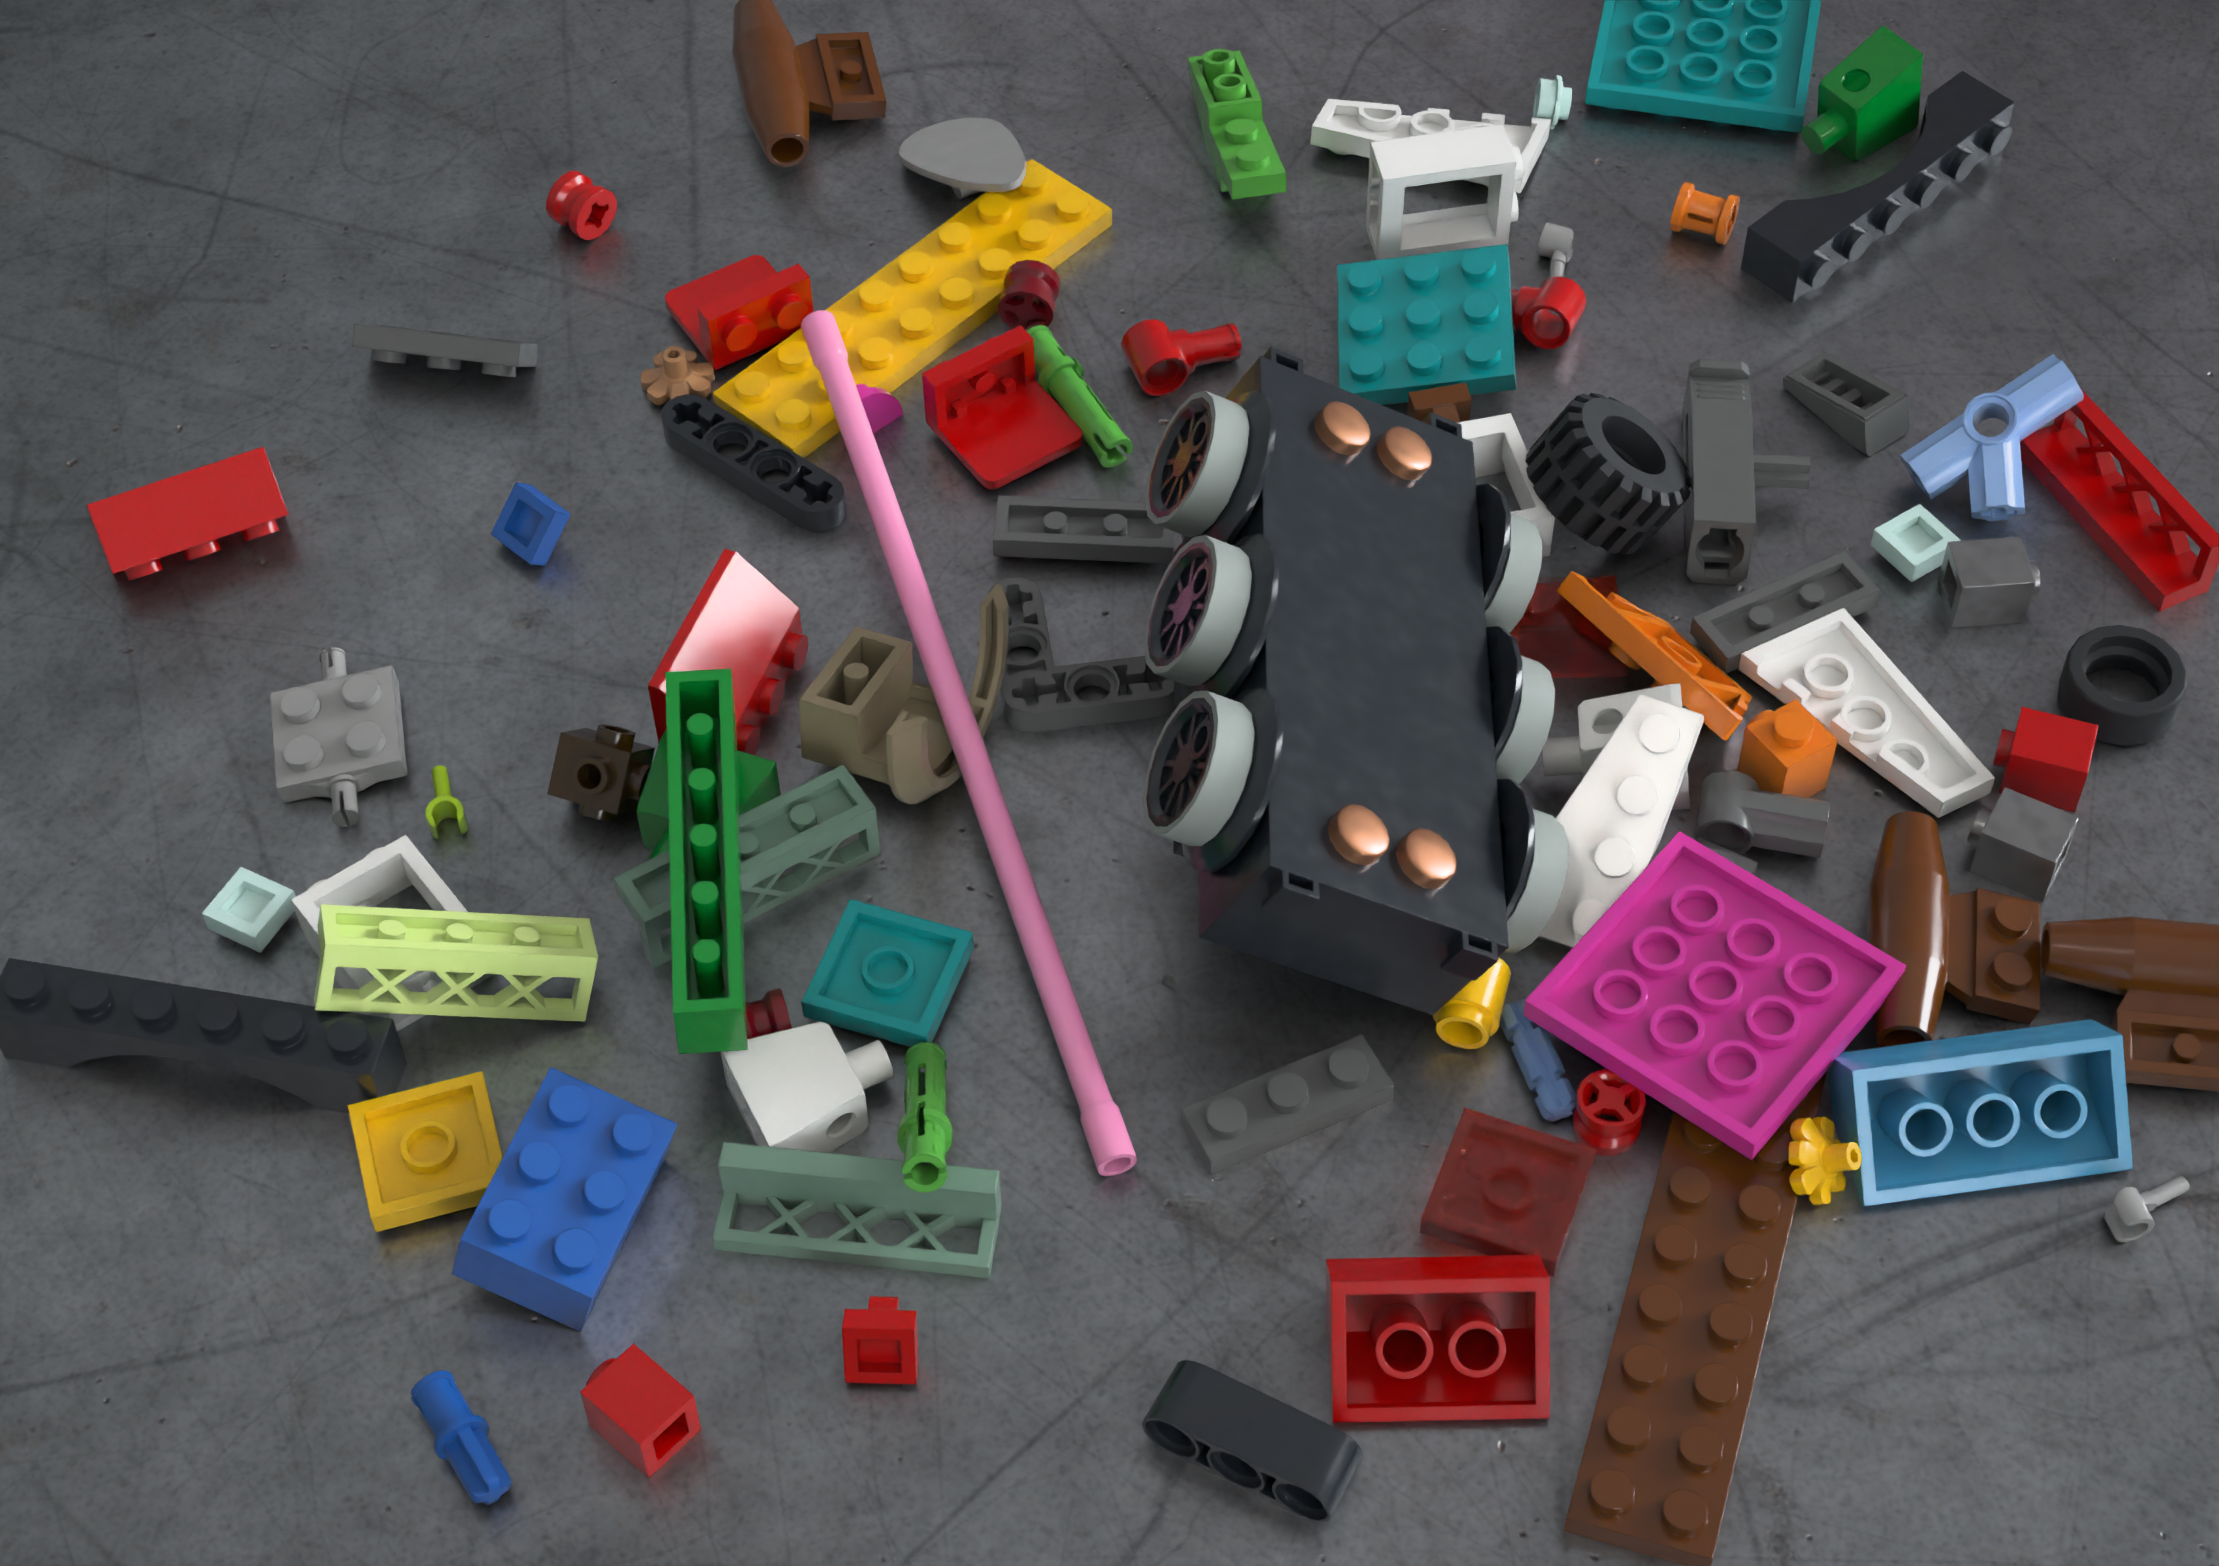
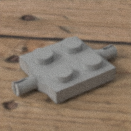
(338, 735)

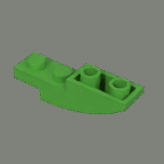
(1234, 125)

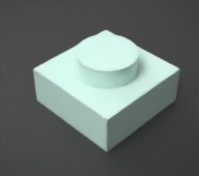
(1913, 542)
(249, 909)

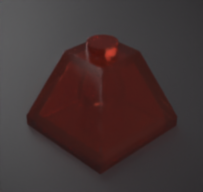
(1563, 637)

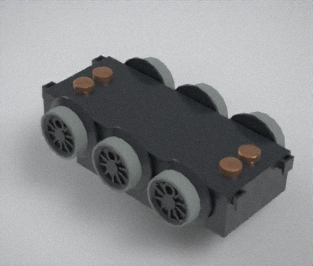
(1348, 689)

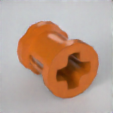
(1704, 213)

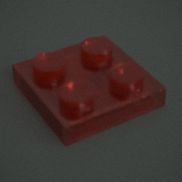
(1508, 1189)

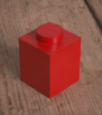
(2046, 757)
(640, 1409)

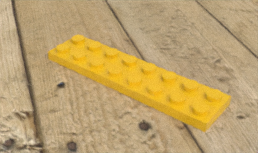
(917, 304)

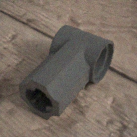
(1741, 816)

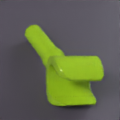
(444, 804)

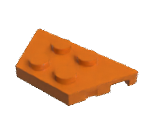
(1663, 652)

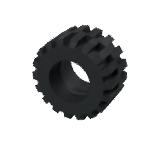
(1608, 473)

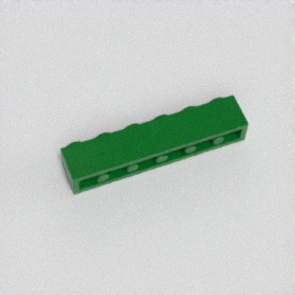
(705, 863)

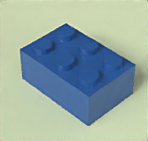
(564, 1199)

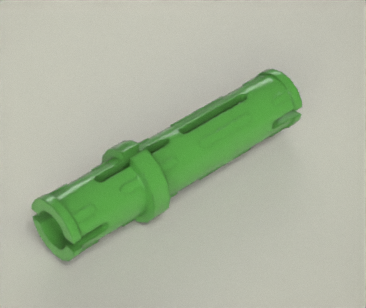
(1064, 381)
(925, 1129)

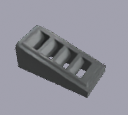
(1865, 428)

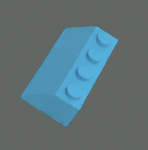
(1983, 1111)

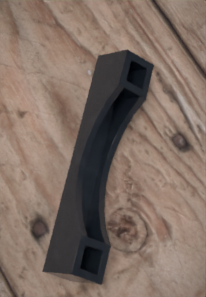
(1811, 238)
(83, 1015)

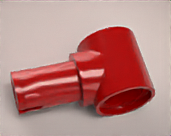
(1538, 324)
(1166, 357)

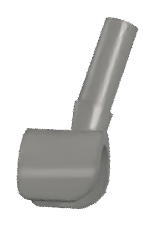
(1556, 244)
(2130, 1215)

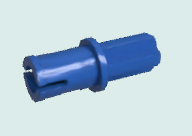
(461, 1437)

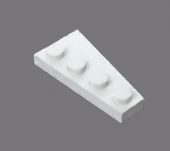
(1351, 125)
(1870, 710)
(1621, 812)

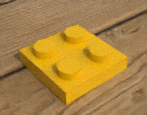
(426, 1150)

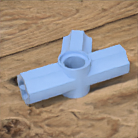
(1993, 462)

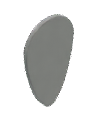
(967, 155)

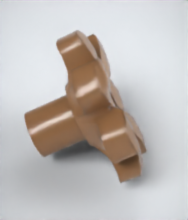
(676, 375)

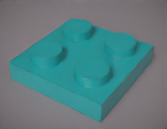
(888, 974)

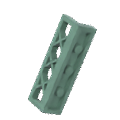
(787, 830)
(858, 1187)

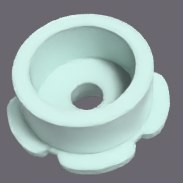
(1552, 100)

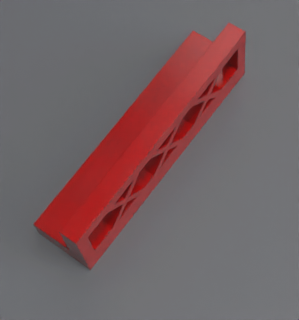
(2119, 509)

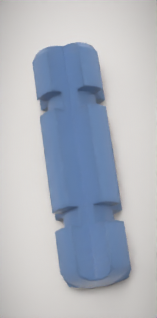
(1538, 1063)

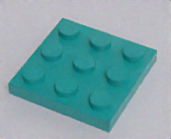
(1426, 324)

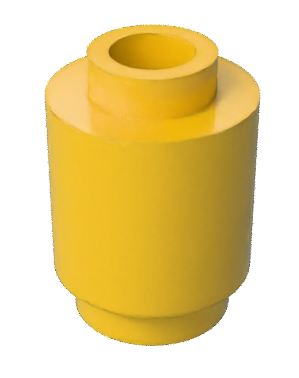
(1475, 1010)

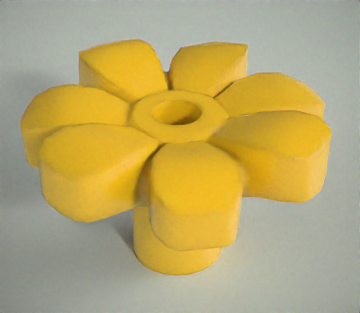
(1819, 1159)

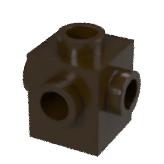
(601, 770)

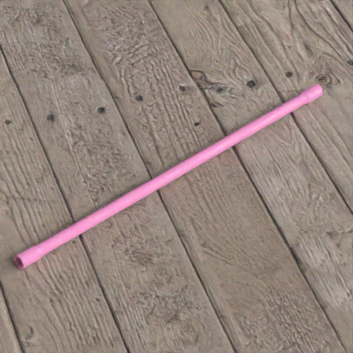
(1099, 1114)

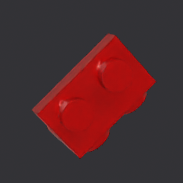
(741, 308)
(996, 411)

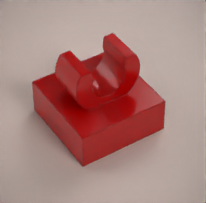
(880, 1343)

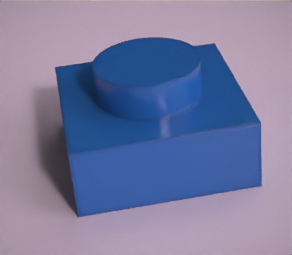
(530, 524)

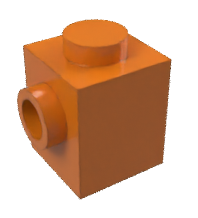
(1787, 751)

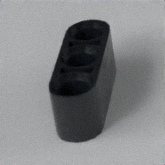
(1253, 1441)

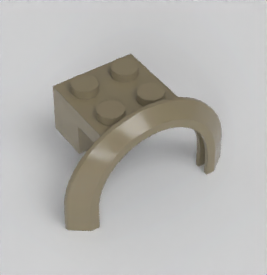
(883, 723)

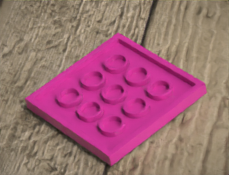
(1714, 993)

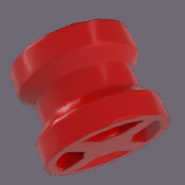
(581, 205)
(1610, 1096)

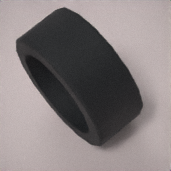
(2127, 650)

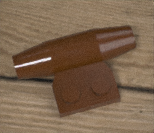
(785, 81)
(1965, 943)
(2167, 986)

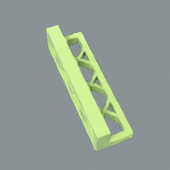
(447, 942)

